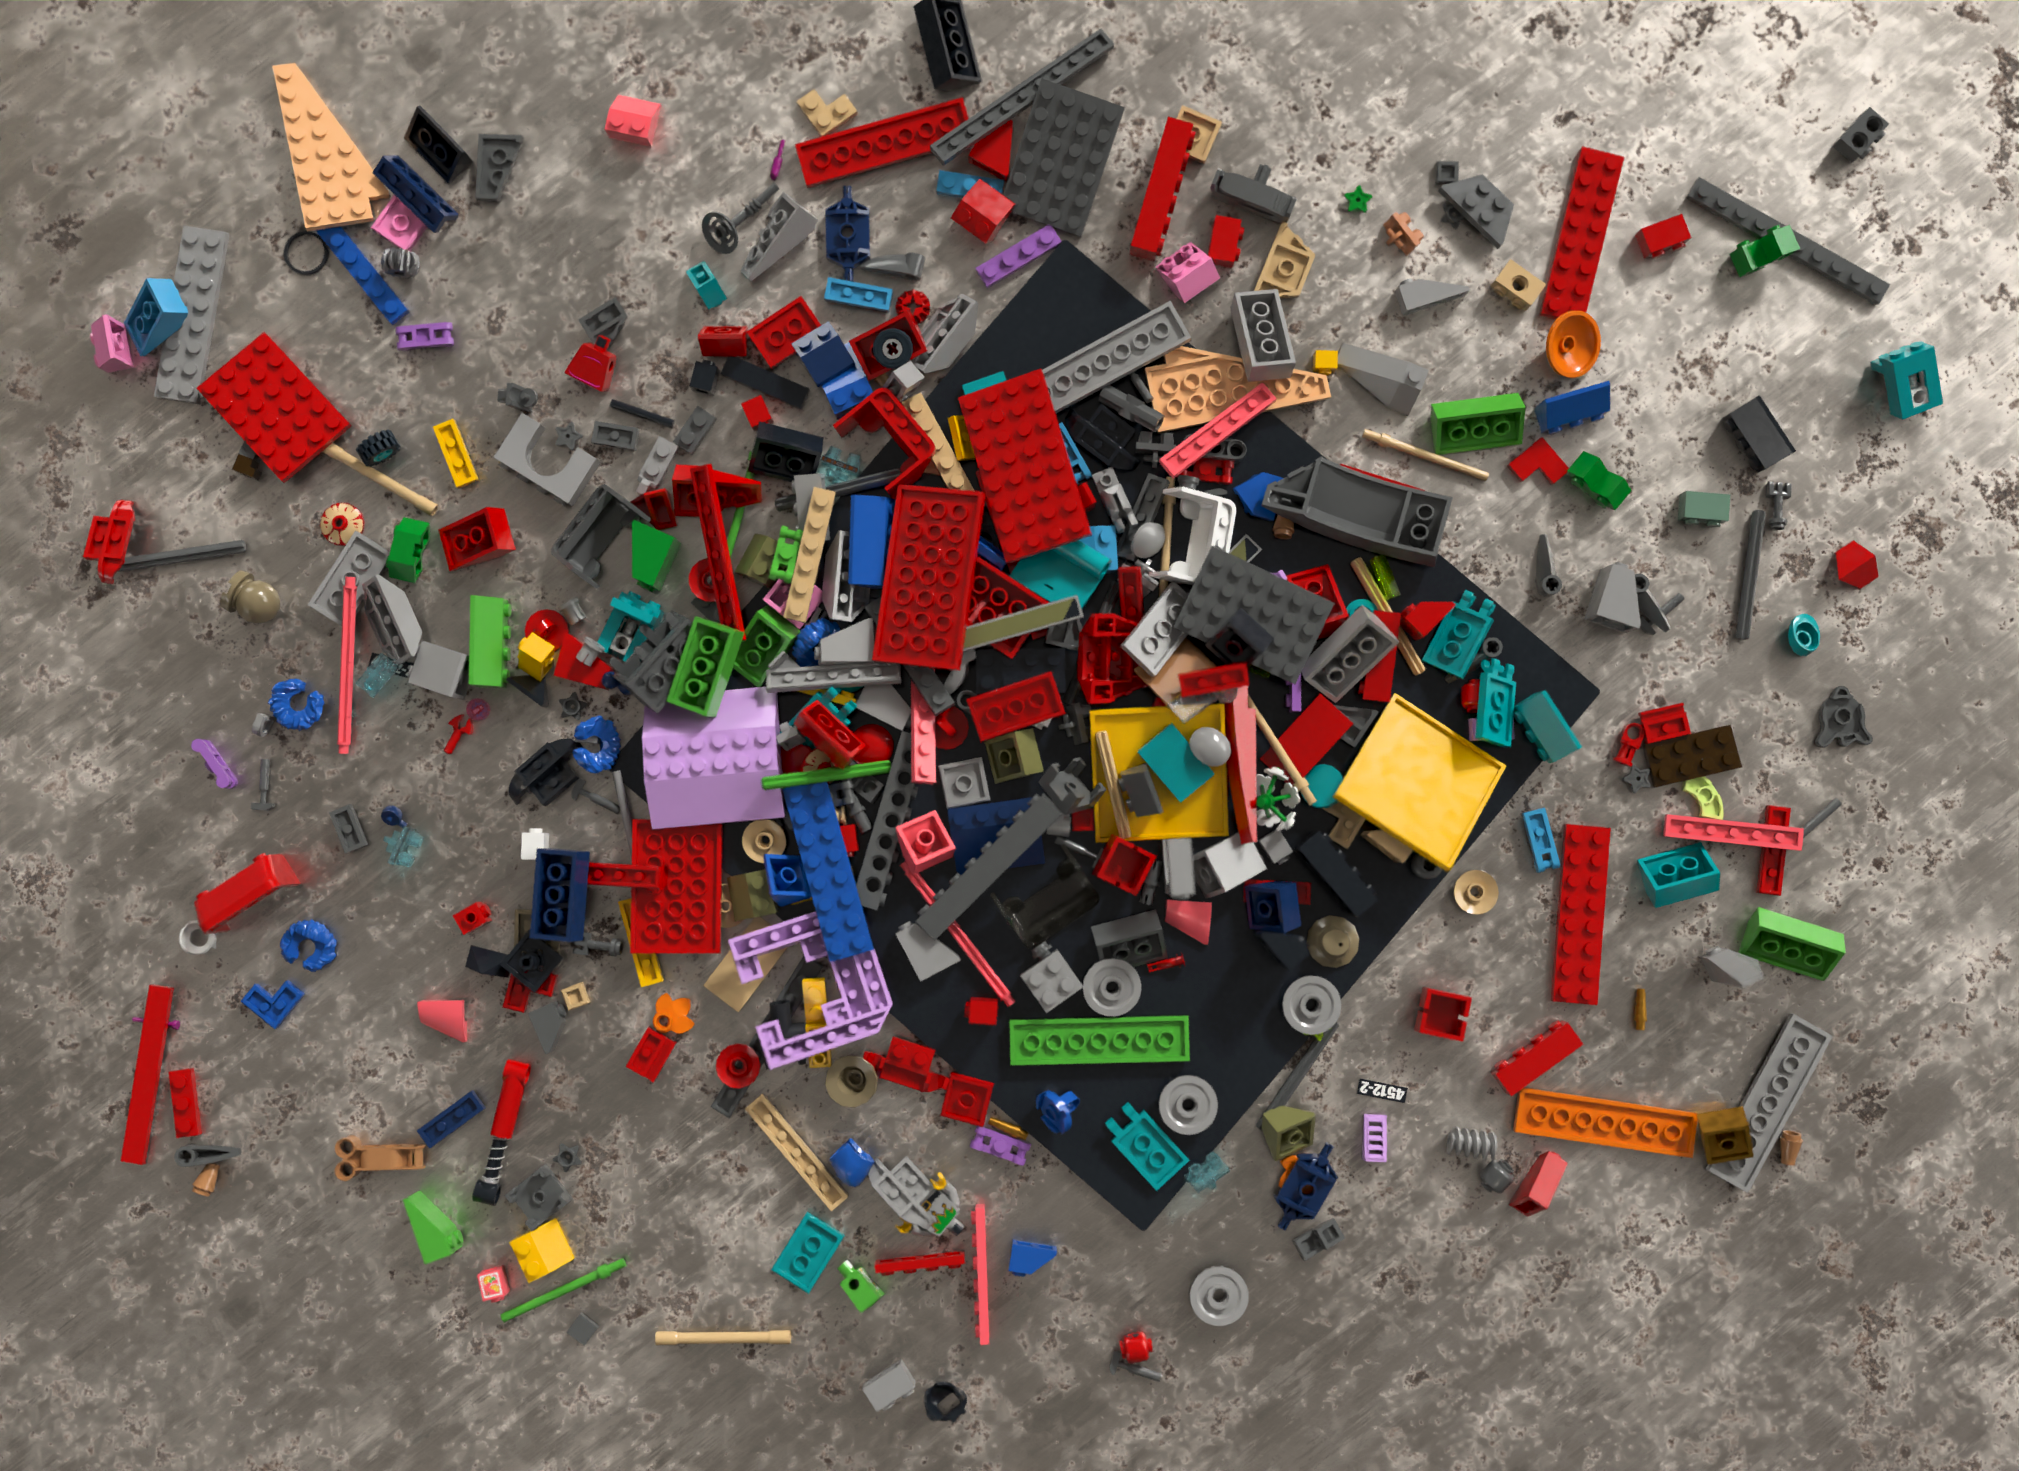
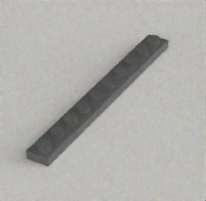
(1020, 97)
(1810, 252)

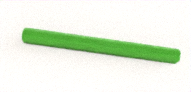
(825, 775)

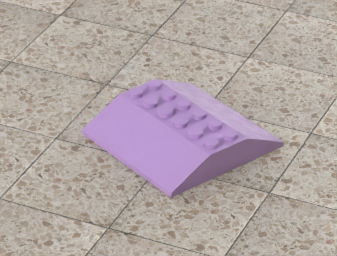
(713, 766)

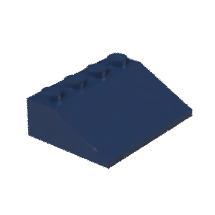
(978, 824)

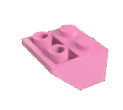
(1188, 272)
(778, 597)

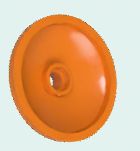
(1573, 344)

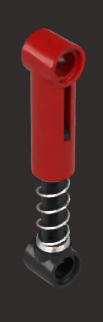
(514, 1080)

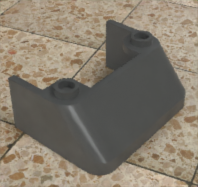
(593, 531)

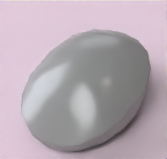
(1148, 540)
(1210, 746)

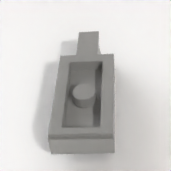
(656, 465)

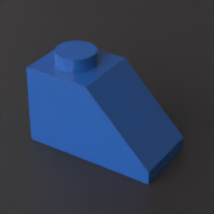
(1029, 1257)

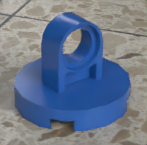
(1057, 1110)

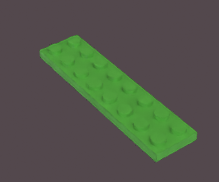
(1099, 1040)

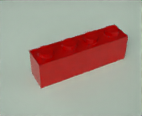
(1378, 680)
(1536, 1057)

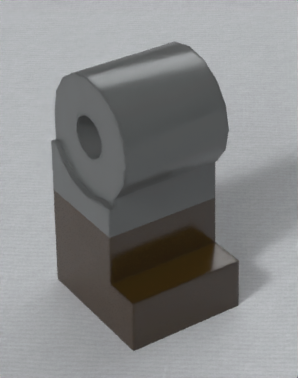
(247, 462)

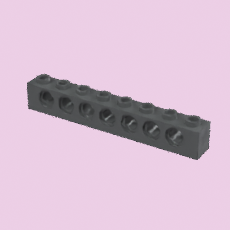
(881, 829)

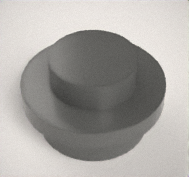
(1041, 951)

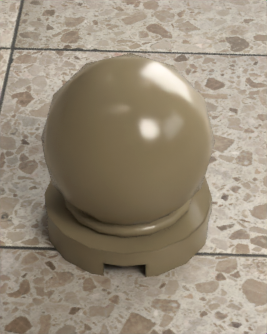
(252, 599)

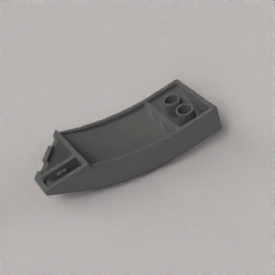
(1362, 510)

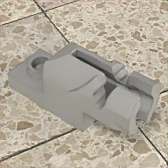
(1114, 499)

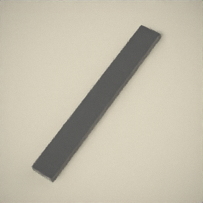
(729, 1097)

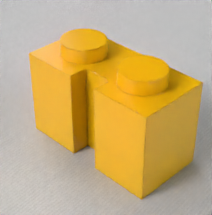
(535, 656)

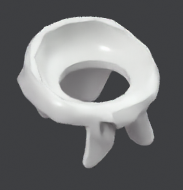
(186, 942)

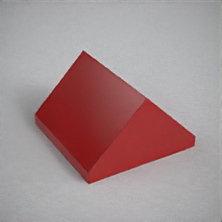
(723, 341)

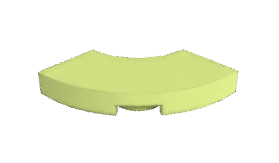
(1706, 797)

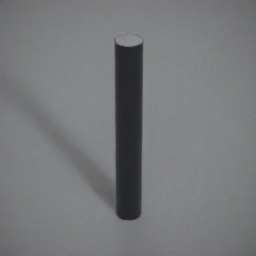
(642, 413)

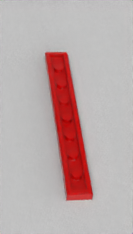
(716, 547)
(147, 1074)

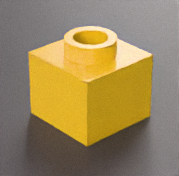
(1325, 362)

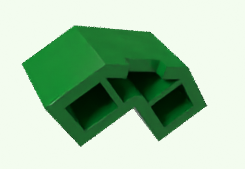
(1772, 247)
(1599, 483)
(406, 550)

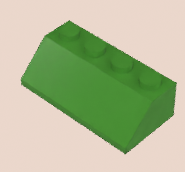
(1477, 423)
(489, 642)
(705, 667)
(1792, 944)

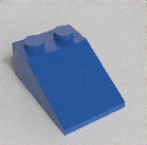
(847, 388)

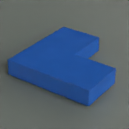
(273, 1008)

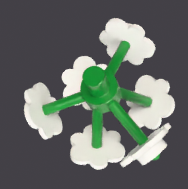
(1289, 795)

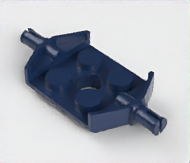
(851, 250)
(1308, 1170)

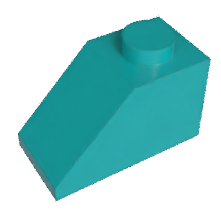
(706, 285)

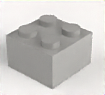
(1051, 980)

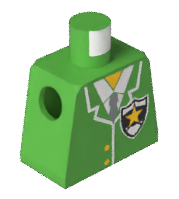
(868, 1291)

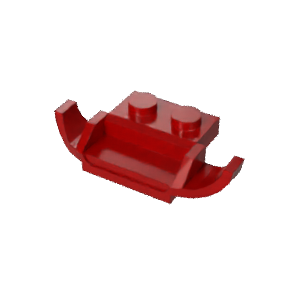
(110, 539)
(908, 1066)

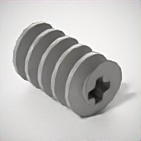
(1472, 1142)

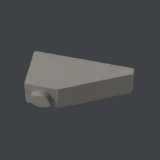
(1425, 294)

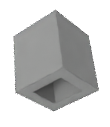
(1275, 847)

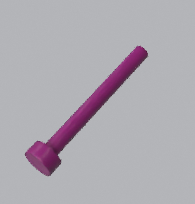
(175, 1024)

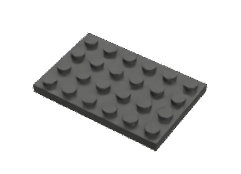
(1062, 156)
(1280, 607)

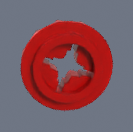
(920, 299)

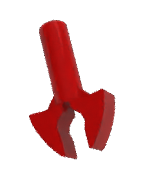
(458, 732)

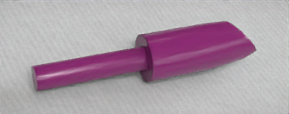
(777, 162)

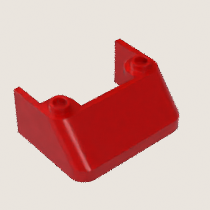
(886, 411)
(242, 891)

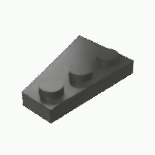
(495, 163)

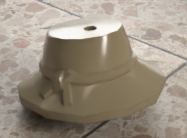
(1325, 940)
(846, 1086)

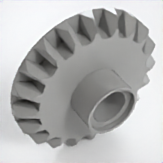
(1115, 1001)
(1322, 1016)
(1199, 1116)
(1224, 1310)

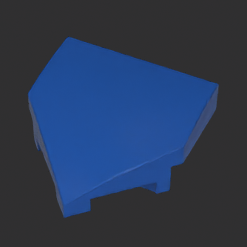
(1252, 494)

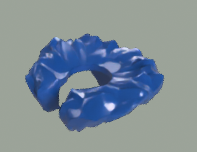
(809, 638)
(285, 715)
(608, 745)
(314, 931)

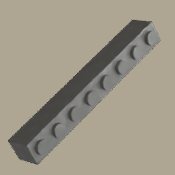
(988, 866)

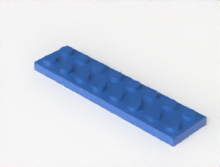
(828, 870)

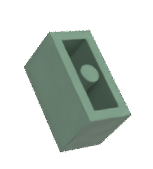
(1703, 508)

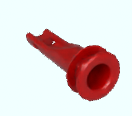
(1168, 963)

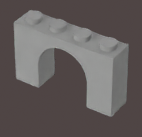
(516, 455)
(1177, 868)

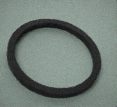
(291, 239)

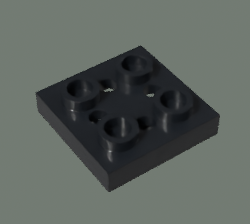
(518, 963)

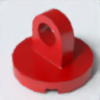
(549, 626)
(950, 729)

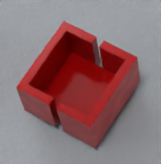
(1124, 864)
(1441, 1014)

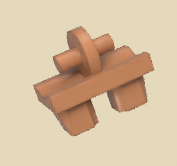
(1401, 234)

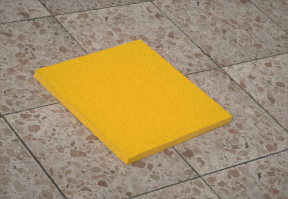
(1129, 729)
(1420, 782)

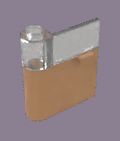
(1166, 683)

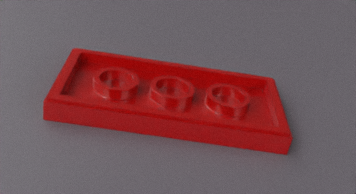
(1015, 706)
(1310, 737)

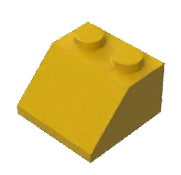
(542, 1250)

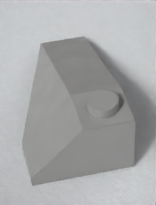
(786, 229)
(1387, 378)
(1731, 967)

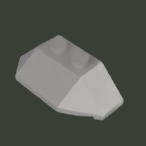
(947, 334)
(841, 599)
(391, 619)

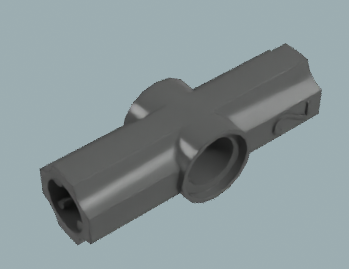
(1131, 408)

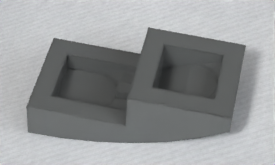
(867, 786)
(1318, 1239)

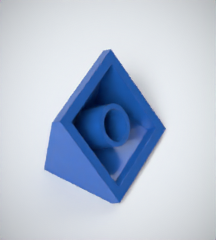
(786, 878)

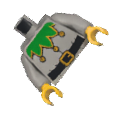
(942, 1207)

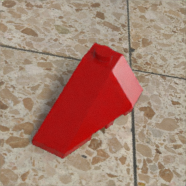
(731, 491)

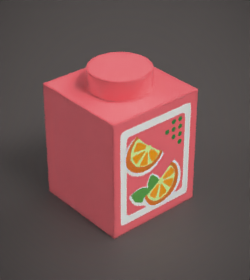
(493, 1283)

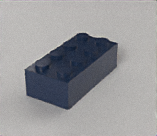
(559, 894)

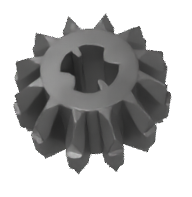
(400, 263)

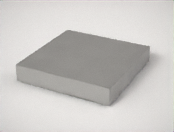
(964, 783)

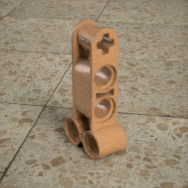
(376, 1157)

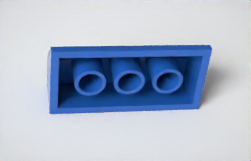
(869, 539)

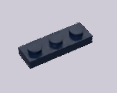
(451, 1119)

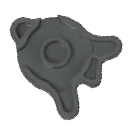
(1842, 719)

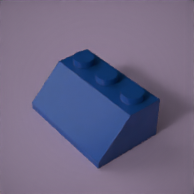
(1573, 408)

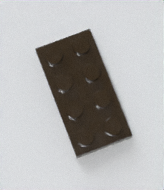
(1692, 756)

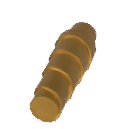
(1640, 1014)
(1008, 1128)

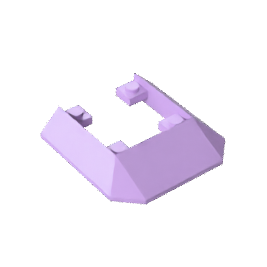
(858, 978)

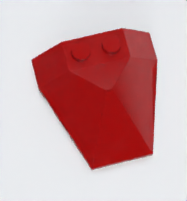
(1103, 665)

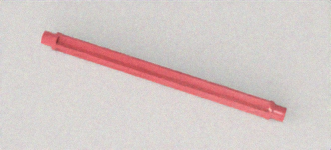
(347, 665)
(963, 940)

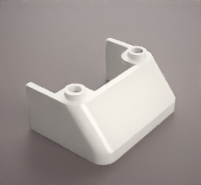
(1211, 525)

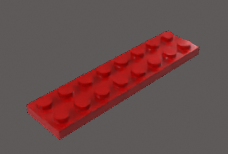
(878, 143)
(1582, 232)
(1580, 914)

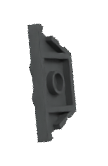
(1481, 205)

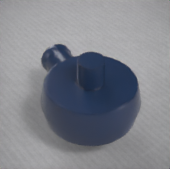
(393, 816)

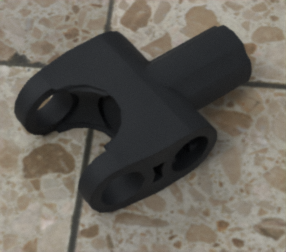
(781, 1011)

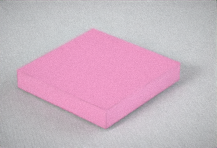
(399, 225)

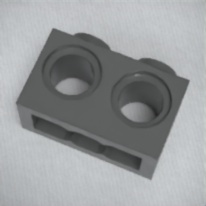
(1861, 135)

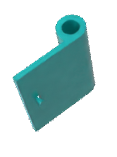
(1066, 569)

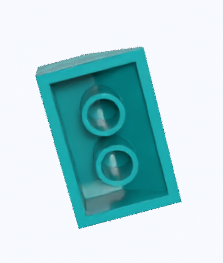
(1546, 727)
(1679, 875)

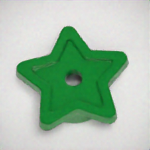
(1353, 204)

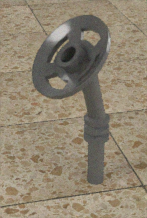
(728, 228)

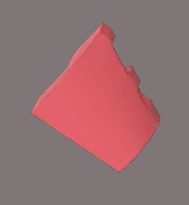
(1190, 917)
(445, 1017)

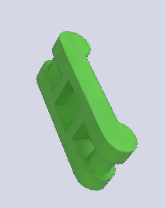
(786, 555)

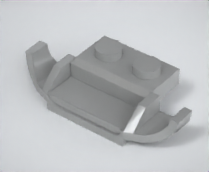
(904, 1190)

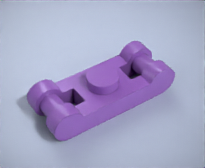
(424, 336)
(215, 763)
(1000, 1145)

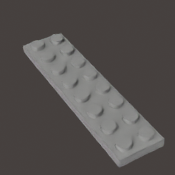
(199, 284)
(1115, 356)
(1775, 1095)

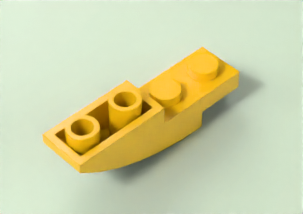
(815, 995)

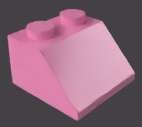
(111, 344)

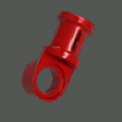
(1628, 745)

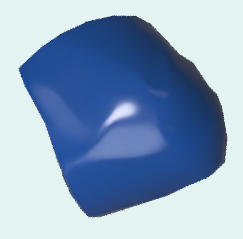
(851, 1163)

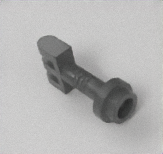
(1778, 494)
(614, 947)

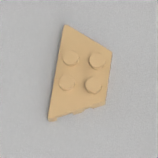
(1286, 264)

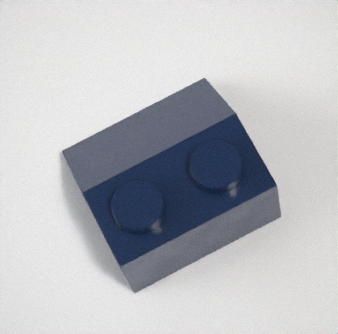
(823, 354)
(1273, 906)

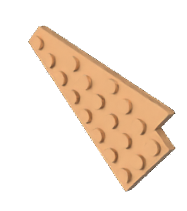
(327, 166)
(1202, 384)

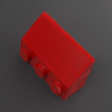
(863, 344)
(829, 734)

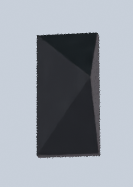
(532, 688)
(486, 961)

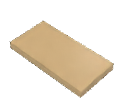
(726, 981)

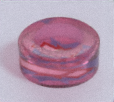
(478, 709)

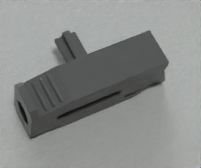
(1253, 194)

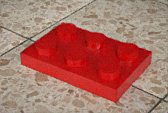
(782, 328)

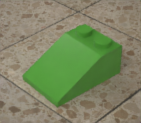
(765, 639)
(432, 1228)

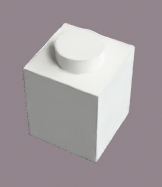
(532, 841)

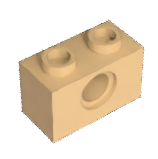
(1514, 273)

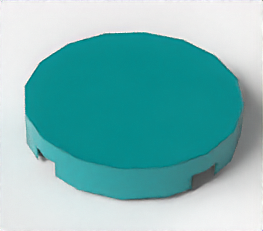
(1323, 784)

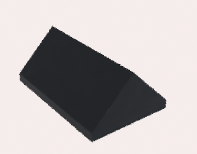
(436, 146)

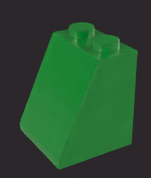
(652, 556)

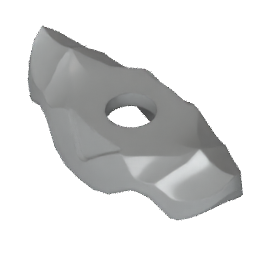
(955, 677)

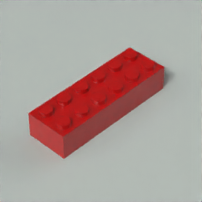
(1160, 191)

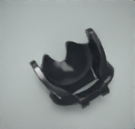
(936, 1394)

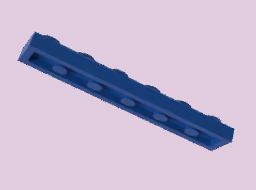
(364, 273)

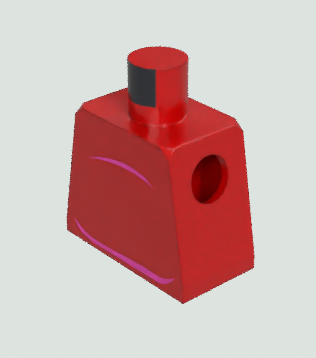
(593, 364)

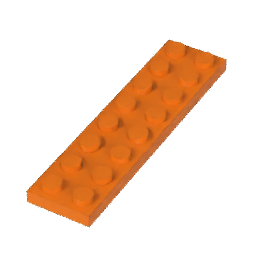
(1605, 1122)

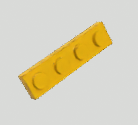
(646, 964)

